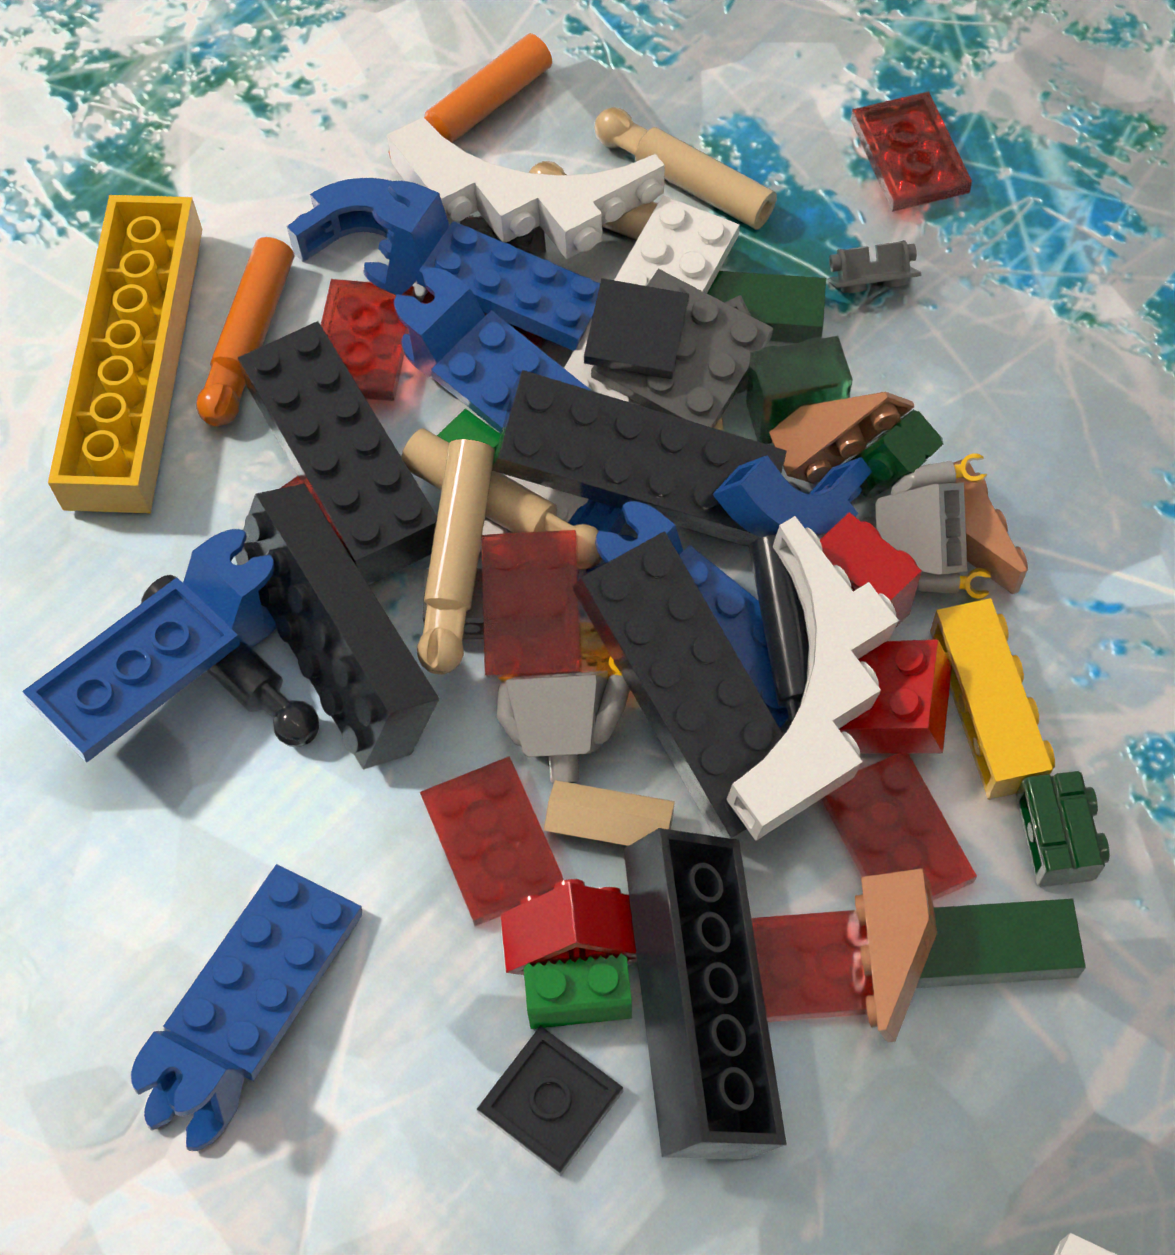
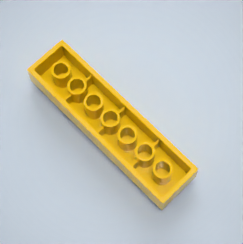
(127, 356)

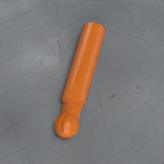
(489, 88)
(244, 329)

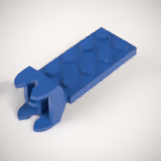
(502, 277)
(468, 351)
(730, 603)
(157, 647)
(241, 1004)

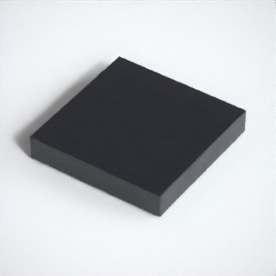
(636, 328)
(550, 1100)

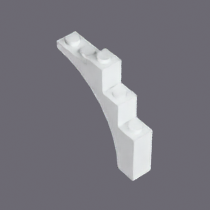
(515, 201)
(840, 629)

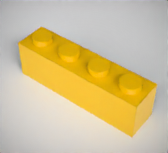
(991, 697)

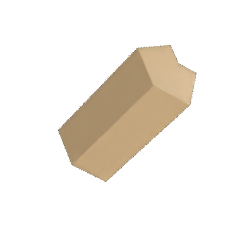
(605, 813)

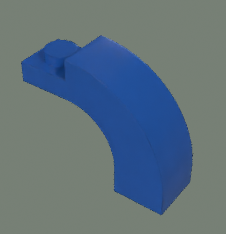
(337, 212)
(763, 499)

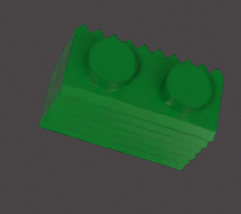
(578, 992)

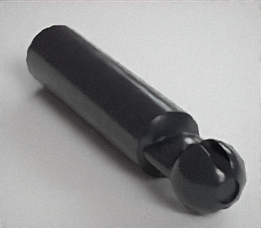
(782, 624)
(258, 687)

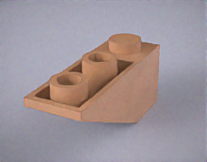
(833, 431)
(988, 539)
(900, 937)

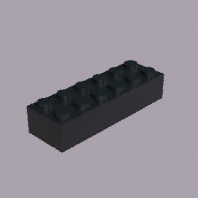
(341, 451)
(623, 454)
(337, 628)
(681, 673)
(702, 997)

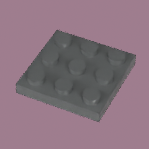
(709, 360)

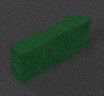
(784, 302)
(1004, 944)

